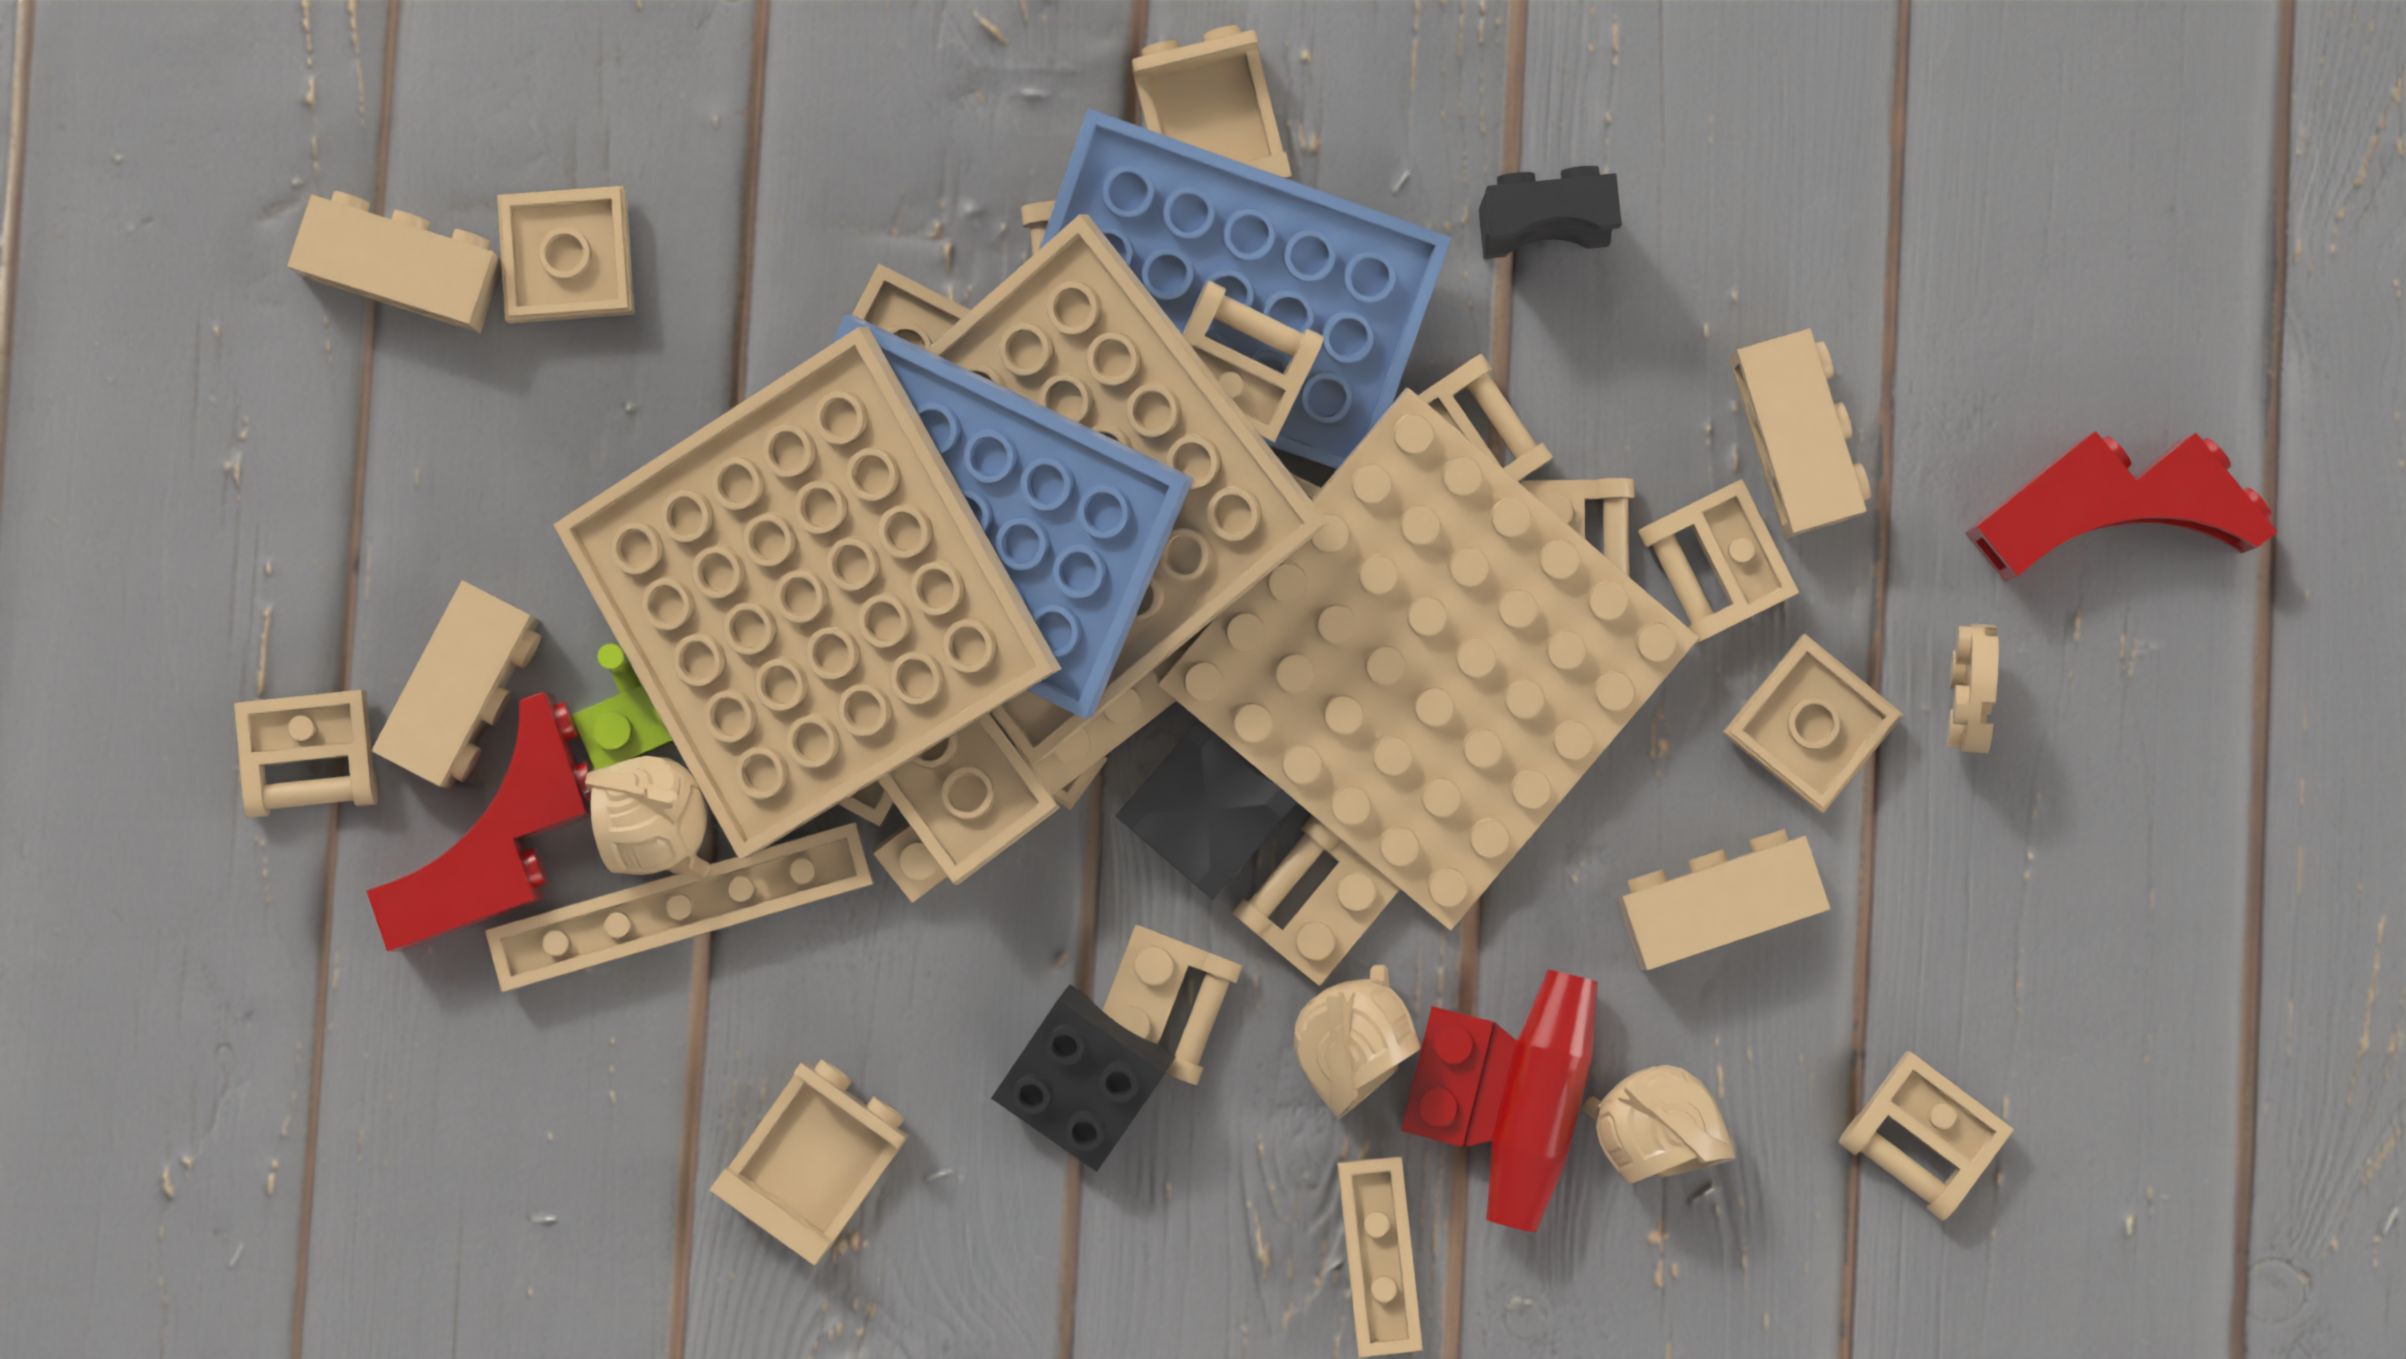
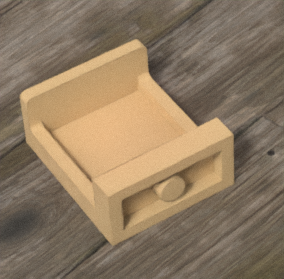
(1212, 97)
(812, 1160)

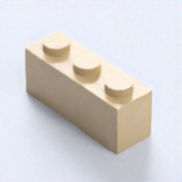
(396, 260)
(1800, 432)
(458, 686)
(1722, 899)

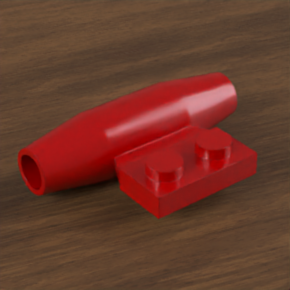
(1518, 1093)

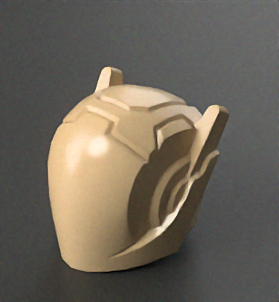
(648, 817)
(1353, 1039)
(1660, 1124)

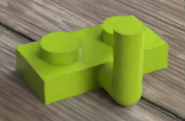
(623, 724)

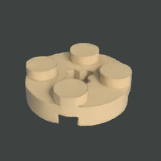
(1975, 685)

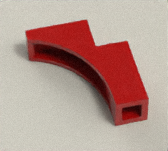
(2095, 490)
(489, 866)

